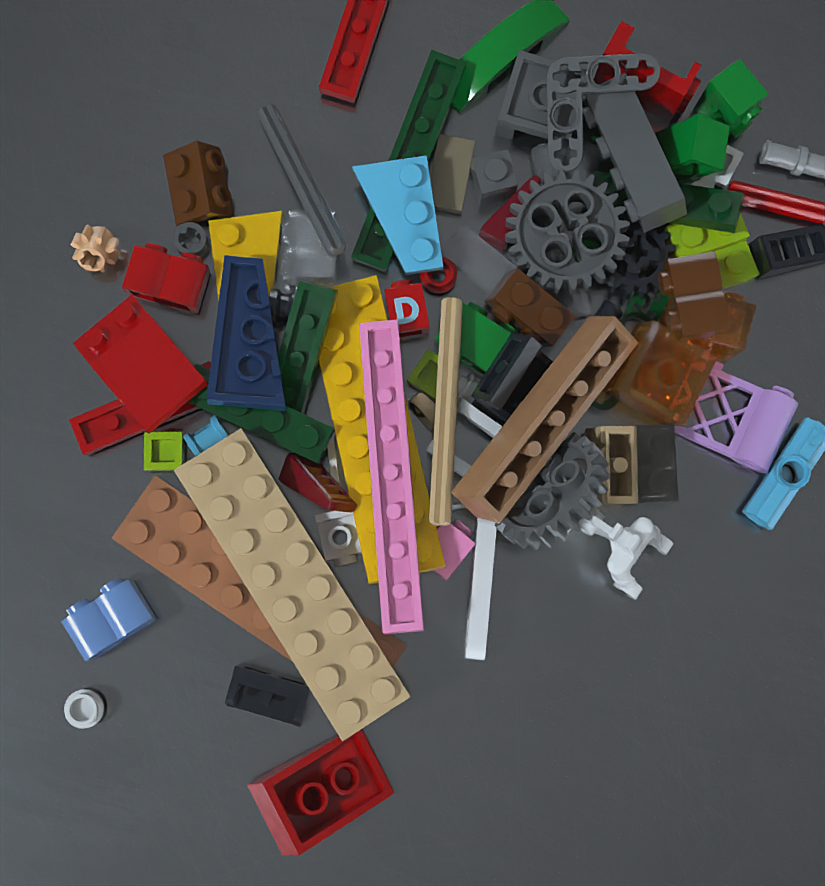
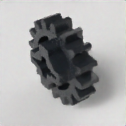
(649, 260)

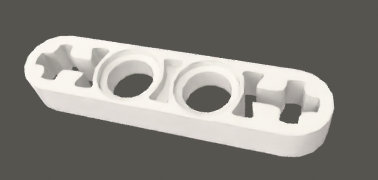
(480, 589)

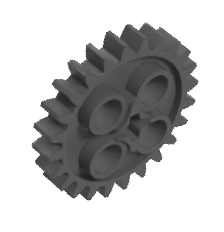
(599, 221)
(558, 495)

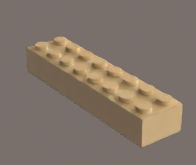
(292, 584)

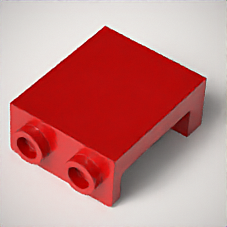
(670, 92)

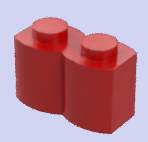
(166, 278)

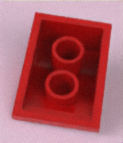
(140, 364)
(320, 792)

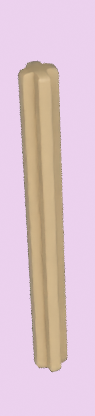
(445, 412)

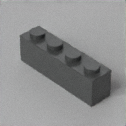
(636, 157)

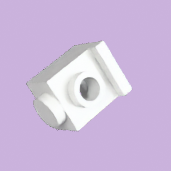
(327, 525)

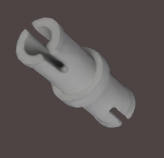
(796, 160)

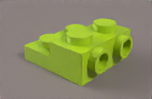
(730, 248)

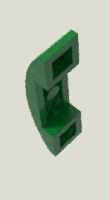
(499, 48)

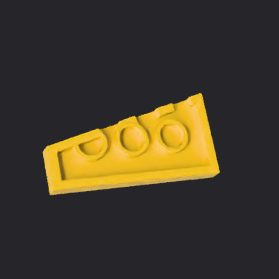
(247, 237)

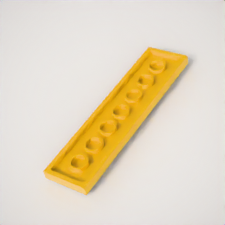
(344, 385)

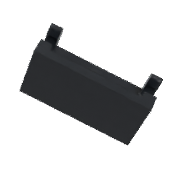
(268, 694)

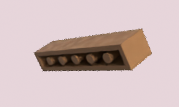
(544, 418)

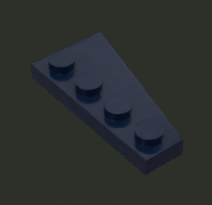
(244, 345)

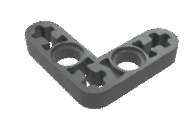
(574, 93)

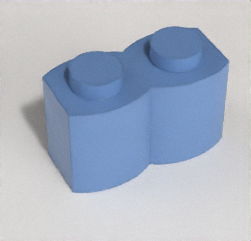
(108, 619)

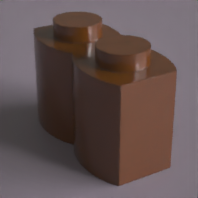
(694, 297)

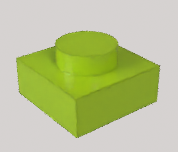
(425, 374)
(163, 451)

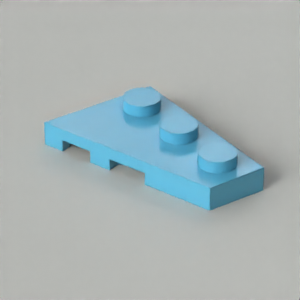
(405, 208)

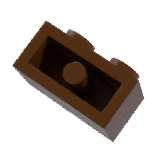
(529, 308)

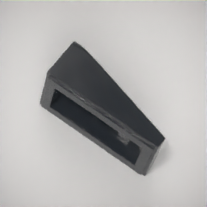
(768, 257)

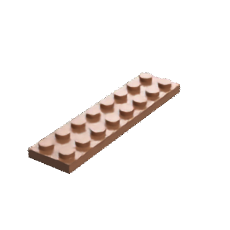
(177, 541)

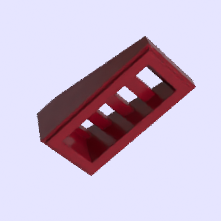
(494, 229)
(315, 484)

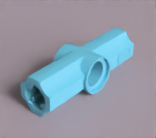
(774, 492)

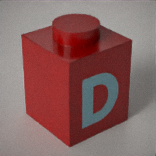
(407, 304)

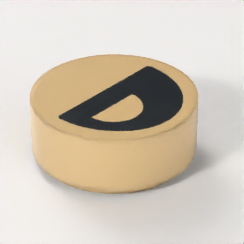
(423, 409)

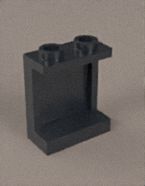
(511, 375)

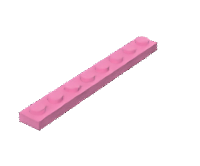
(391, 478)

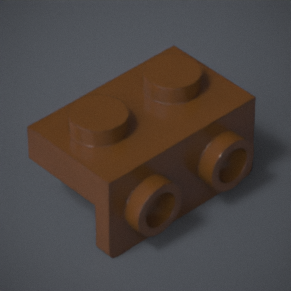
(197, 183)

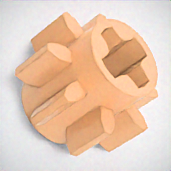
(95, 248)

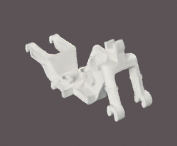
(625, 542)

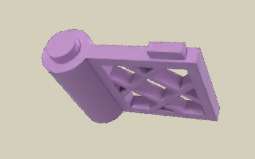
(760, 428)

